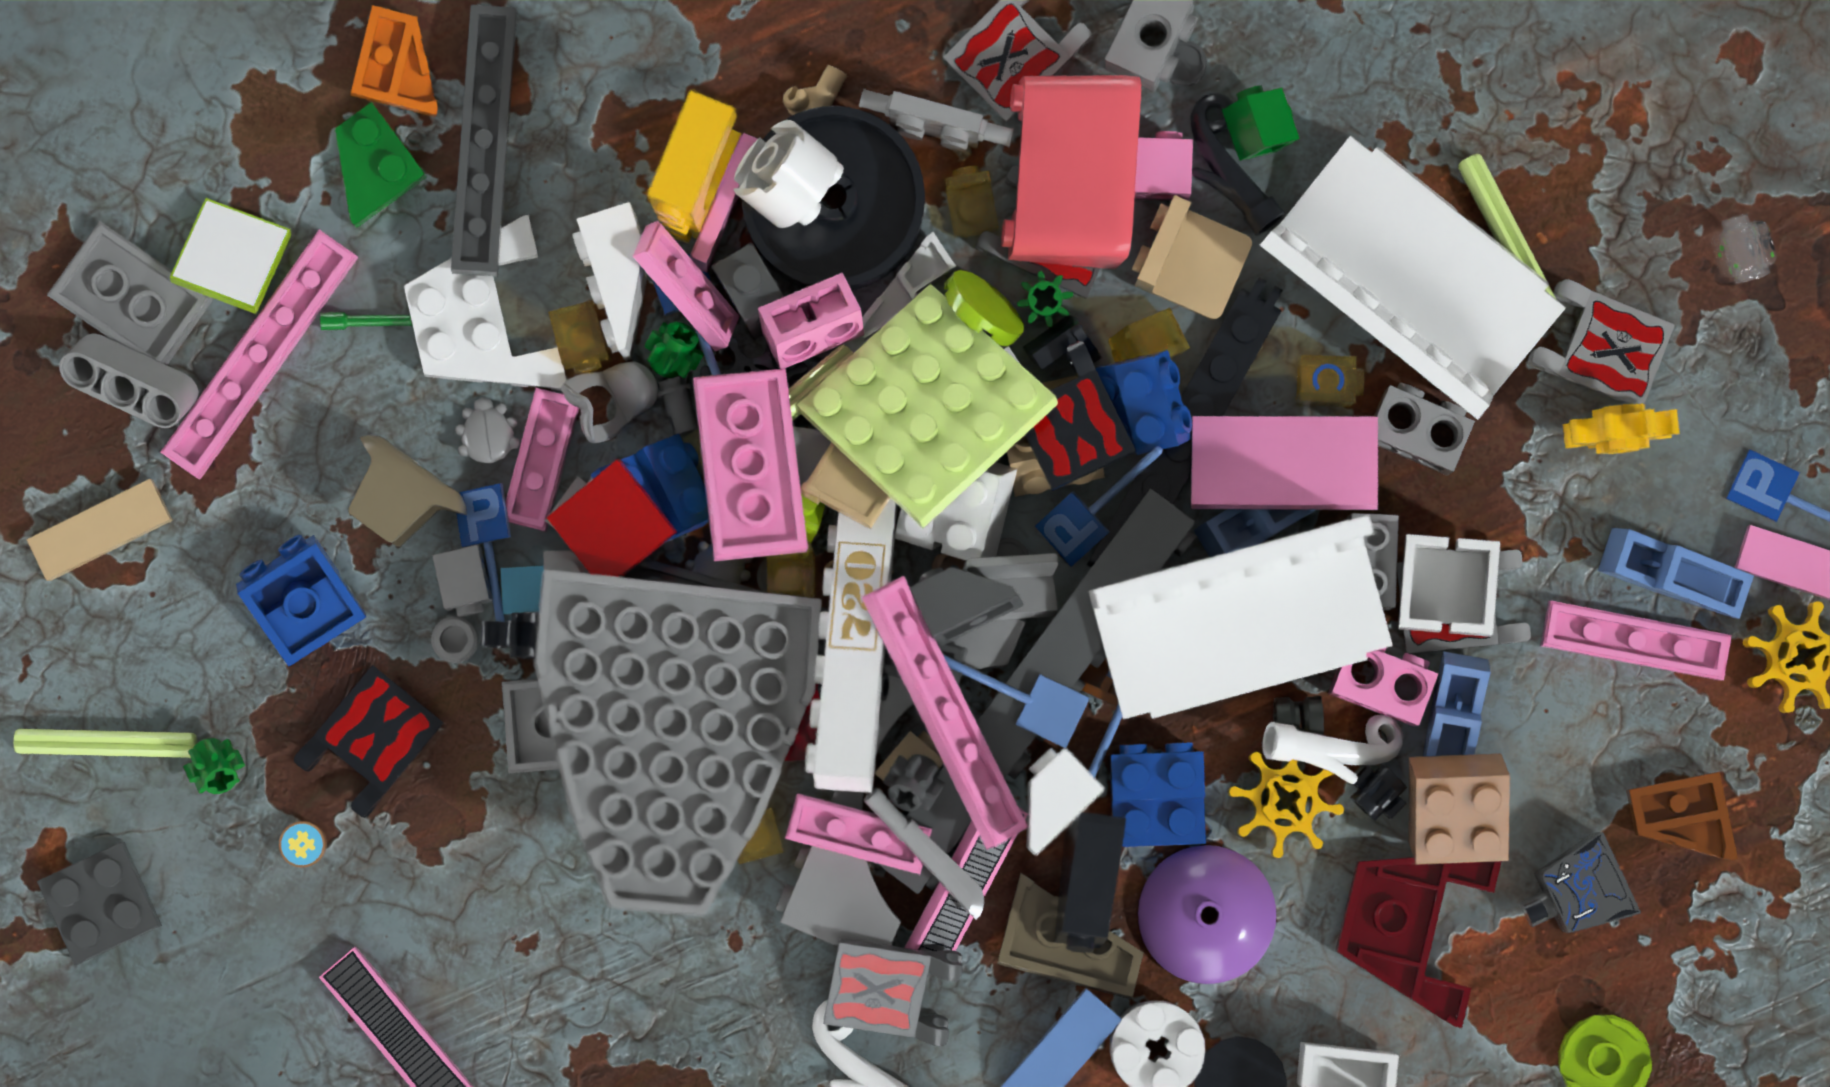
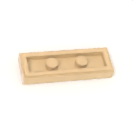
(99, 530)

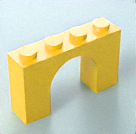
(693, 165)

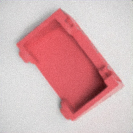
(1075, 170)

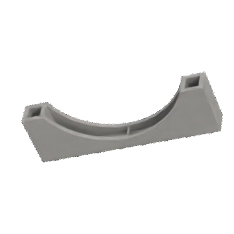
(837, 891)

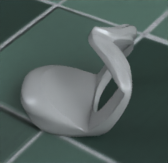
(629, 384)

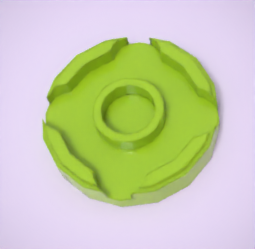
(983, 307)
(1604, 1054)

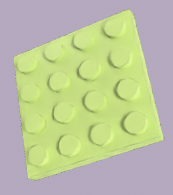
(926, 405)

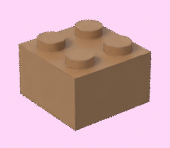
(1459, 808)

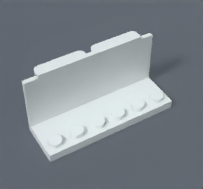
(1415, 274)
(1241, 620)

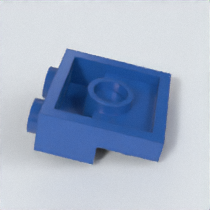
(1148, 400)
(672, 482)
(299, 598)
(1159, 795)

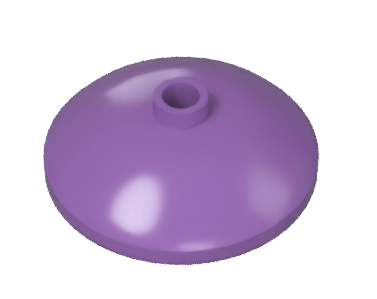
(1173, 906)

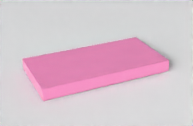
(1284, 462)
(750, 464)

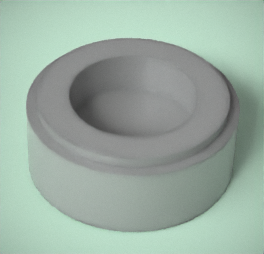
(454, 639)

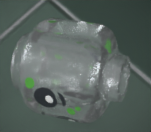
(1744, 248)

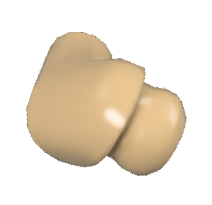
(821, 95)

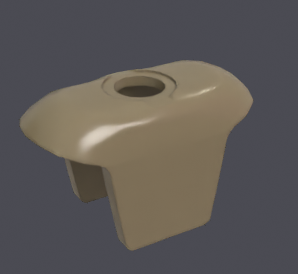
(399, 493)

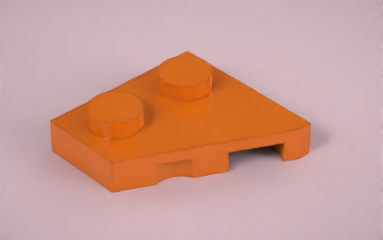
(394, 64)

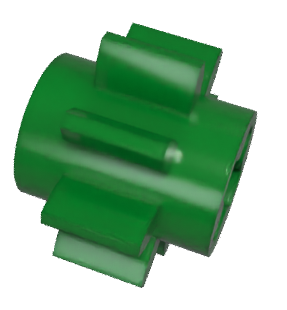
(1047, 312)
(673, 350)
(214, 766)

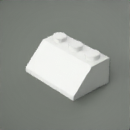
(1056, 796)

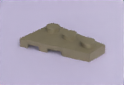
(1031, 947)

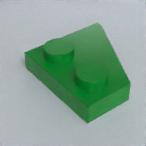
(373, 164)

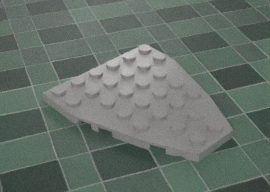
(670, 724)

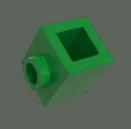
(1260, 122)

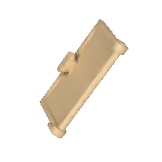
(845, 488)

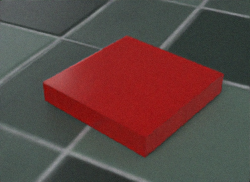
(611, 523)

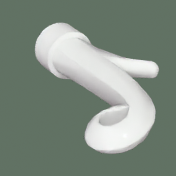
(1286, 743)
(857, 1068)

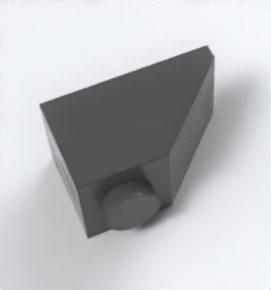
(961, 602)

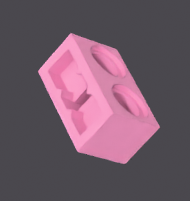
(811, 321)
(1380, 692)

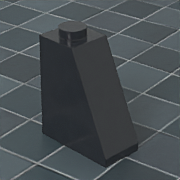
(1088, 881)

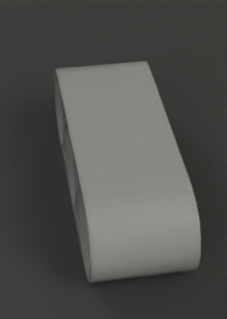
(104, 371)

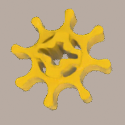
(1621, 428)
(1790, 641)
(1267, 813)

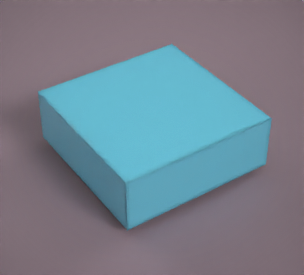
(521, 589)

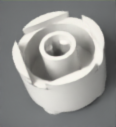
(787, 175)
(1152, 1021)

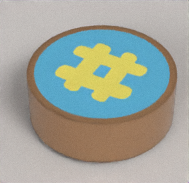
(302, 844)

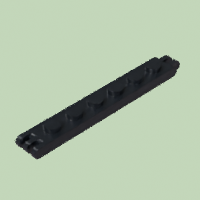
(1205, 395)

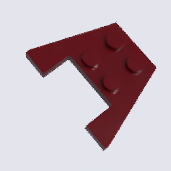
(1394, 921)

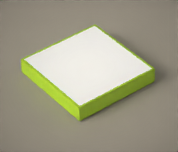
(230, 255)

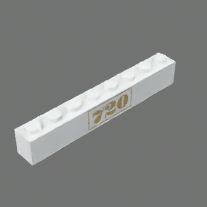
(853, 655)

